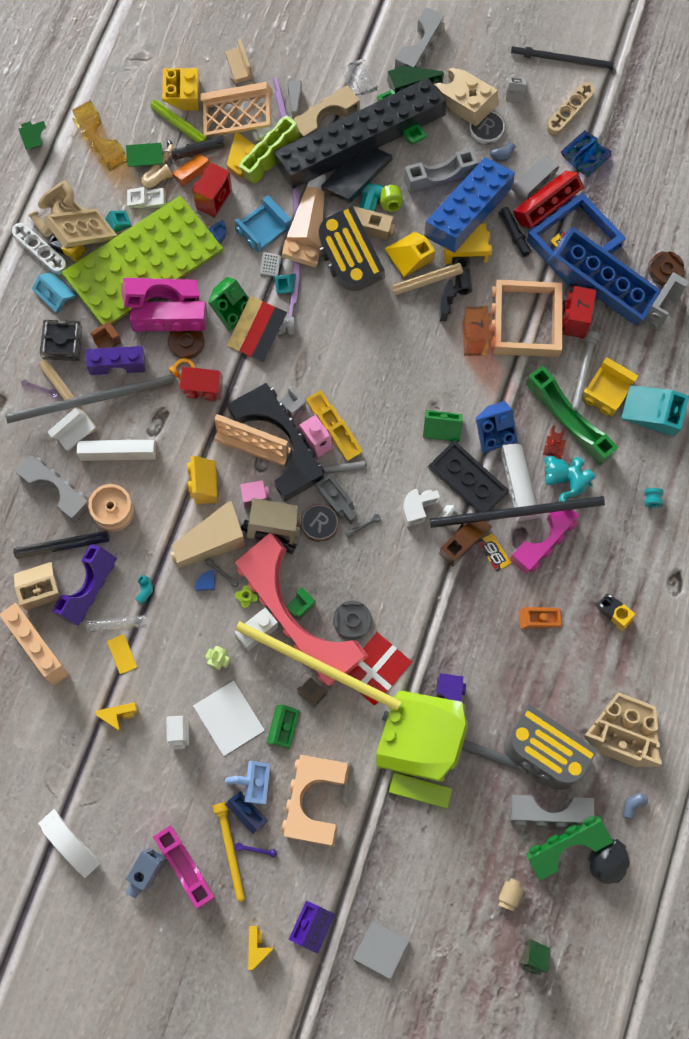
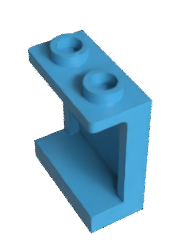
(263, 225)

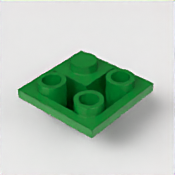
(228, 302)

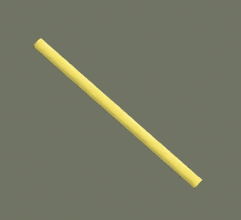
(317, 665)

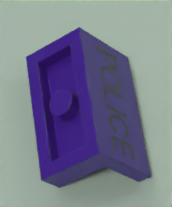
(312, 927)

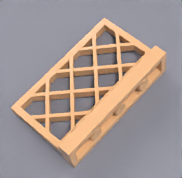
(238, 96)
(251, 441)

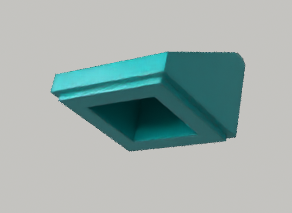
(118, 220)
(285, 283)

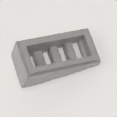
(294, 94)

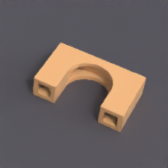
(33, 644)
(309, 772)

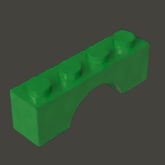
(590, 834)

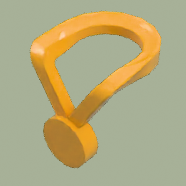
(172, 370)

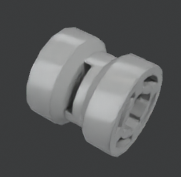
(287, 327)

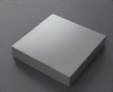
(381, 949)

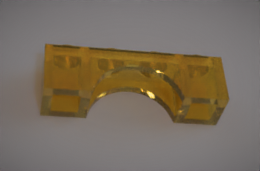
(109, 151)

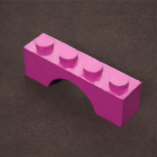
(138, 290)
(529, 554)
(184, 867)

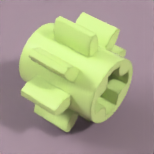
(217, 658)

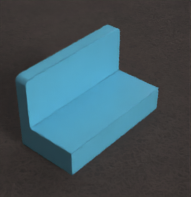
(52, 291)

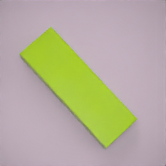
(420, 790)

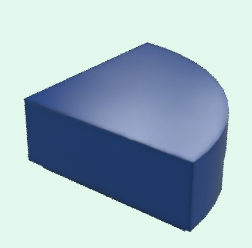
(218, 231)
(206, 581)

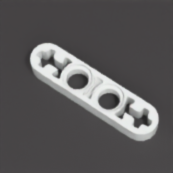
(39, 248)

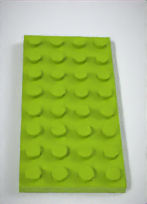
(158, 247)

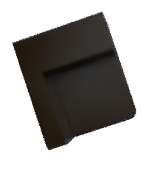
(312, 692)

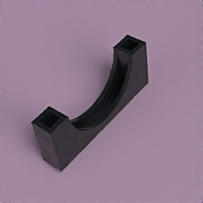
(262, 405)

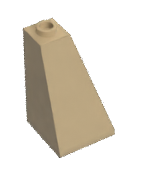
(210, 538)

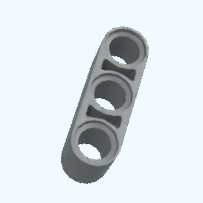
(535, 178)

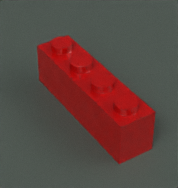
(548, 199)

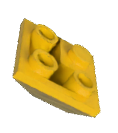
(411, 253)

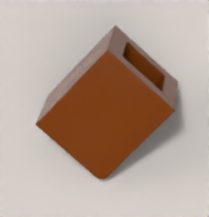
(106, 336)

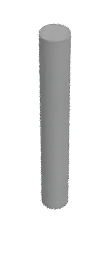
(344, 467)

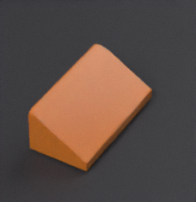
(191, 169)

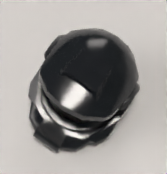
(609, 863)

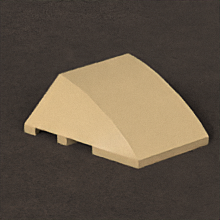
(627, 732)

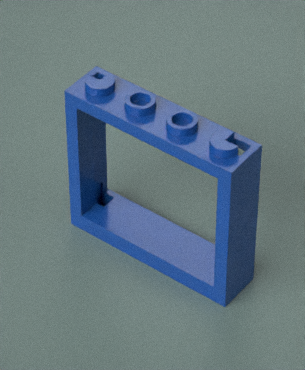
(592, 211)

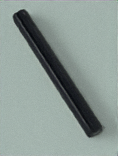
(61, 544)

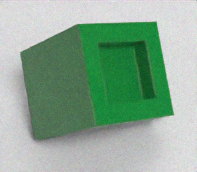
(301, 604)

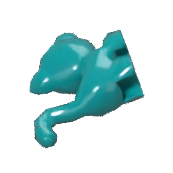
(558, 472)

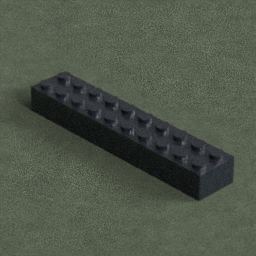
(359, 133)

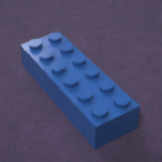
(469, 204)
(601, 271)

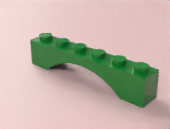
(589, 437)

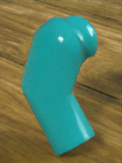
(146, 589)

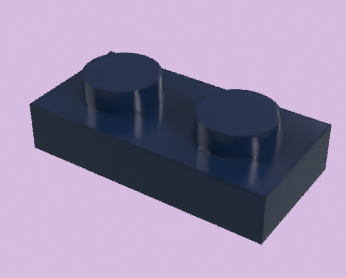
(246, 812)

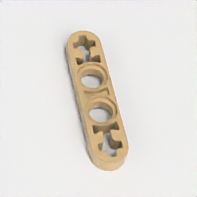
(570, 108)

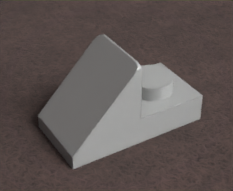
(515, 89)

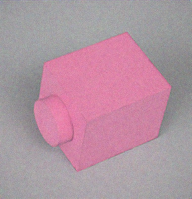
(253, 490)

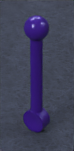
(239, 847)

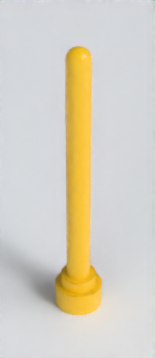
(221, 811)

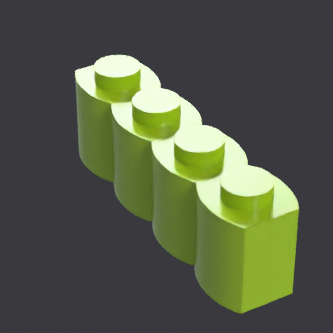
(262, 156)

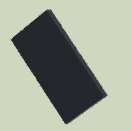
(356, 175)
(468, 478)

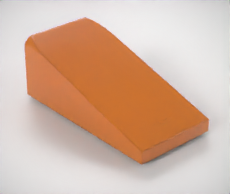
(540, 618)

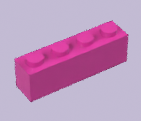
(169, 316)

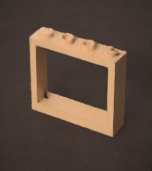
(527, 349)

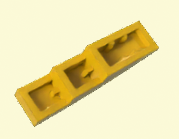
(336, 427)

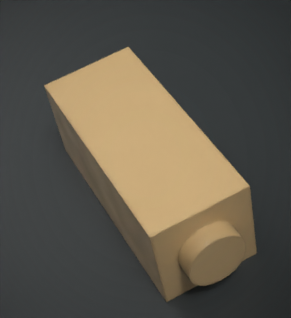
(375, 223)

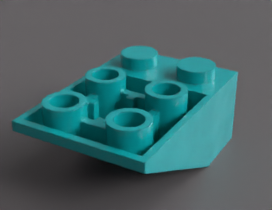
(655, 408)

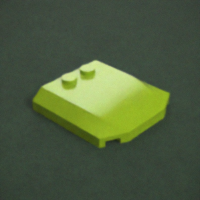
(423, 736)

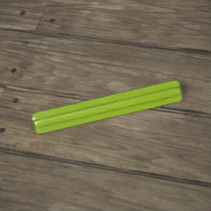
(177, 121)

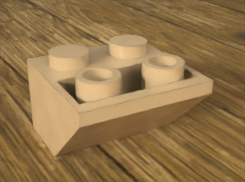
(37, 586)

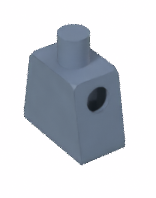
(149, 864)

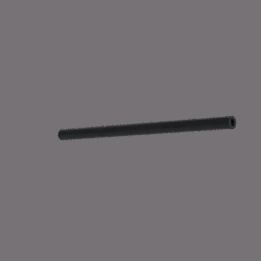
(517, 512)

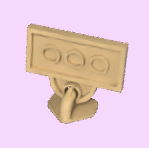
(69, 220)

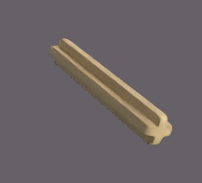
(427, 279)

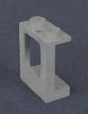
(673, 290)

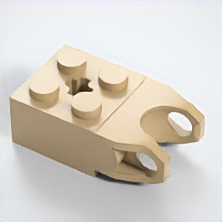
(468, 96)

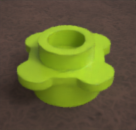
(245, 602)

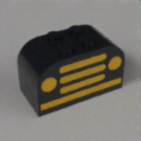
(349, 251)

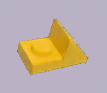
(112, 715)
(256, 954)

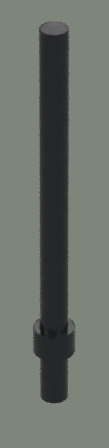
(529, 51)

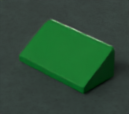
(283, 726)

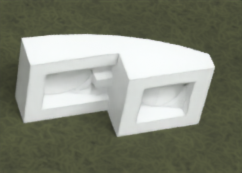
(146, 199)

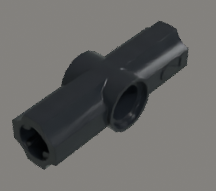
(463, 281)

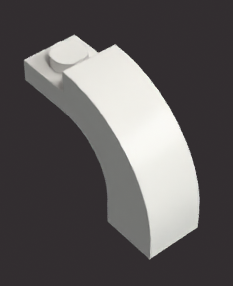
(68, 844)

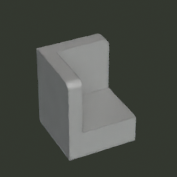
(293, 403)

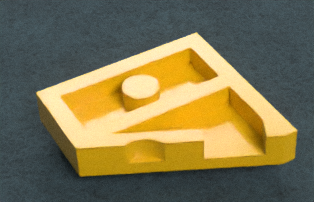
(240, 148)

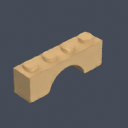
(341, 103)

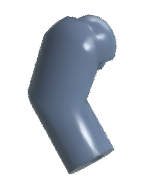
(503, 153)
(633, 802)

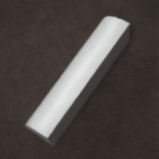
(116, 450)
(518, 478)

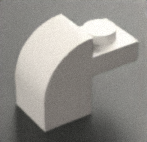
(413, 506)

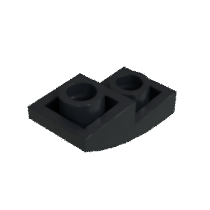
(447, 299)

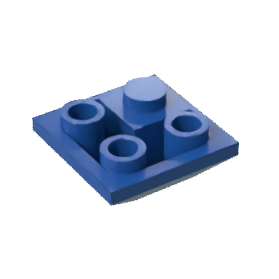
(496, 427)

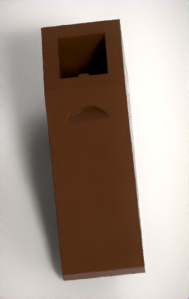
(463, 541)

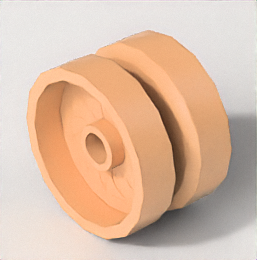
(111, 508)

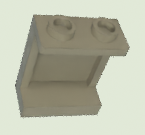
(273, 518)

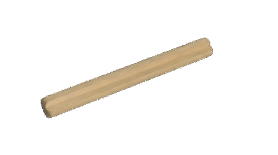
(59, 384)

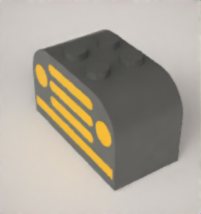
(548, 750)

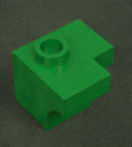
(31, 134)

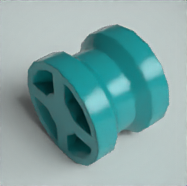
(653, 497)

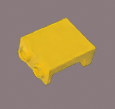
(475, 245)
(609, 387)

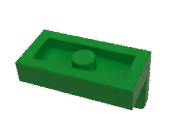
(144, 154)
(442, 425)

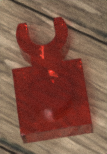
(554, 444)

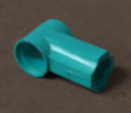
(370, 196)

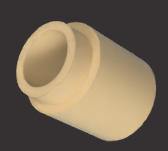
(511, 894)

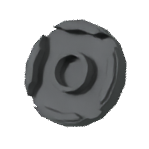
(352, 620)

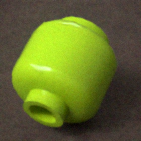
(391, 198)

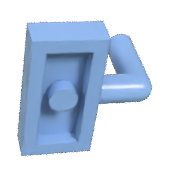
(255, 782)

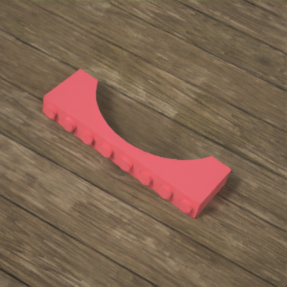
(262, 569)

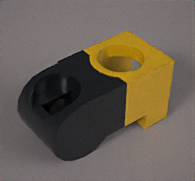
(74, 252)
(615, 611)

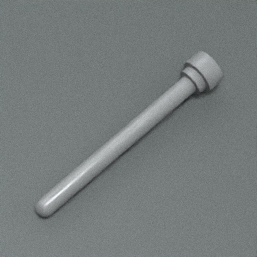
(591, 340)

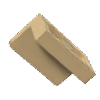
(239, 63)

